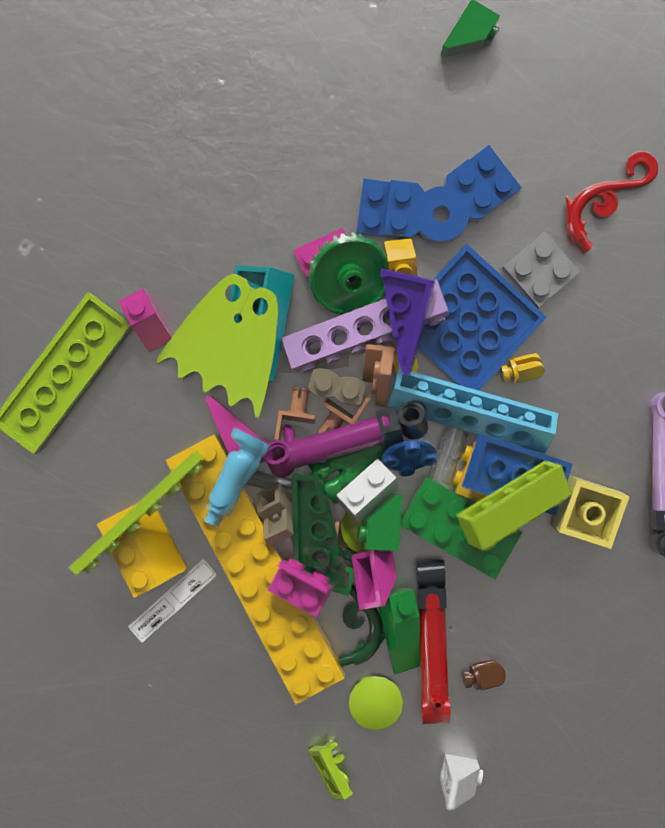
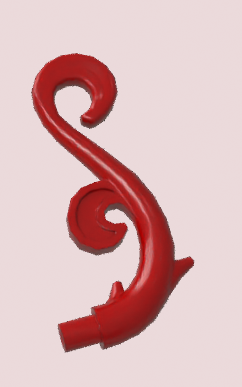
(610, 202)

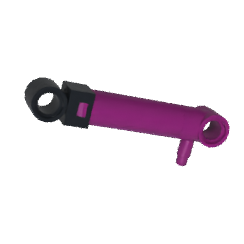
(382, 429)

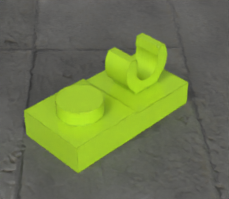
(333, 778)

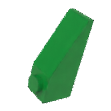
(402, 629)

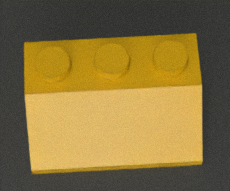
(146, 555)

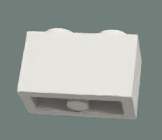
(367, 491)

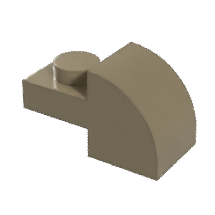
(275, 508)

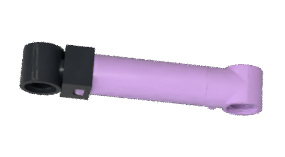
(657, 512)

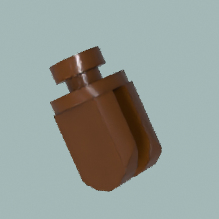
(484, 675)

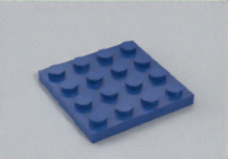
(484, 322)

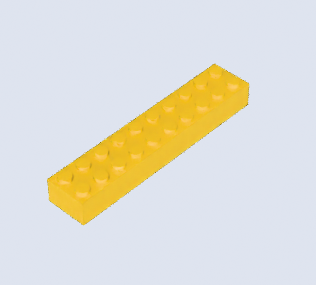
(250, 563)

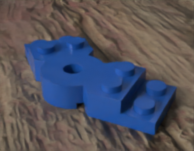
(405, 209)

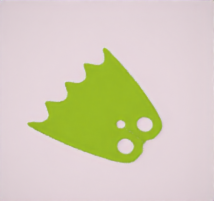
(224, 350)

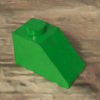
(472, 30)
(382, 526)

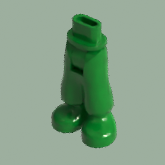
(349, 468)

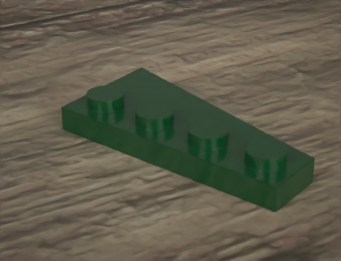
(314, 530)

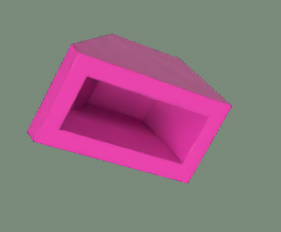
(145, 319)
(374, 577)

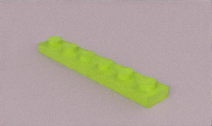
(130, 522)

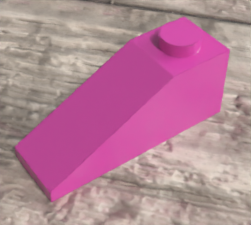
(226, 422)

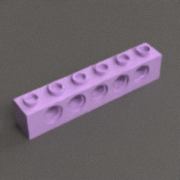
(298, 343)

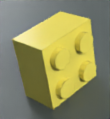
(591, 512)

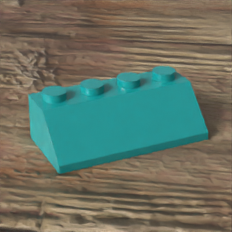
(281, 285)

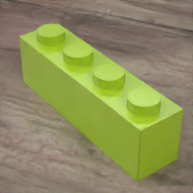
(514, 505)

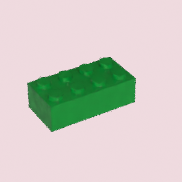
(434, 518)

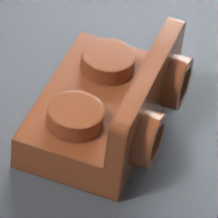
(378, 370)

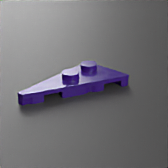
(408, 306)

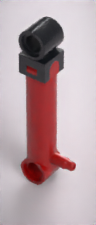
(433, 641)

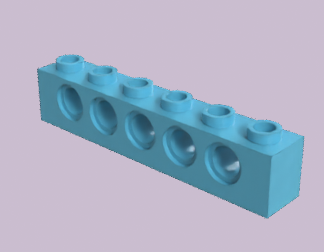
(476, 411)

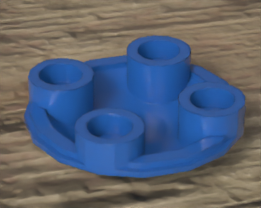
(409, 456)

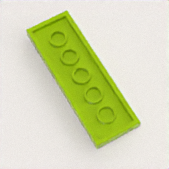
(62, 372)

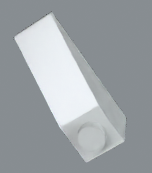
(459, 779)

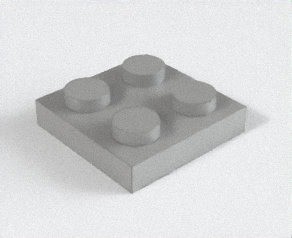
(541, 269)

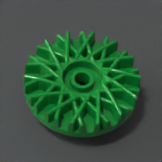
(340, 260)

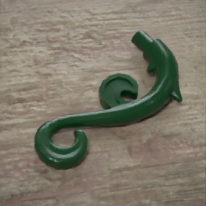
(350, 619)

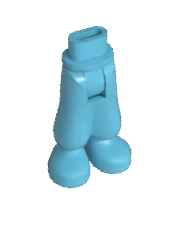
(235, 473)

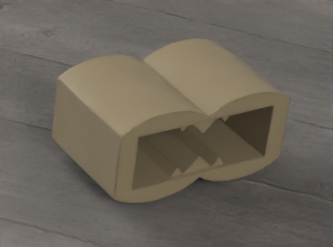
(329, 384)

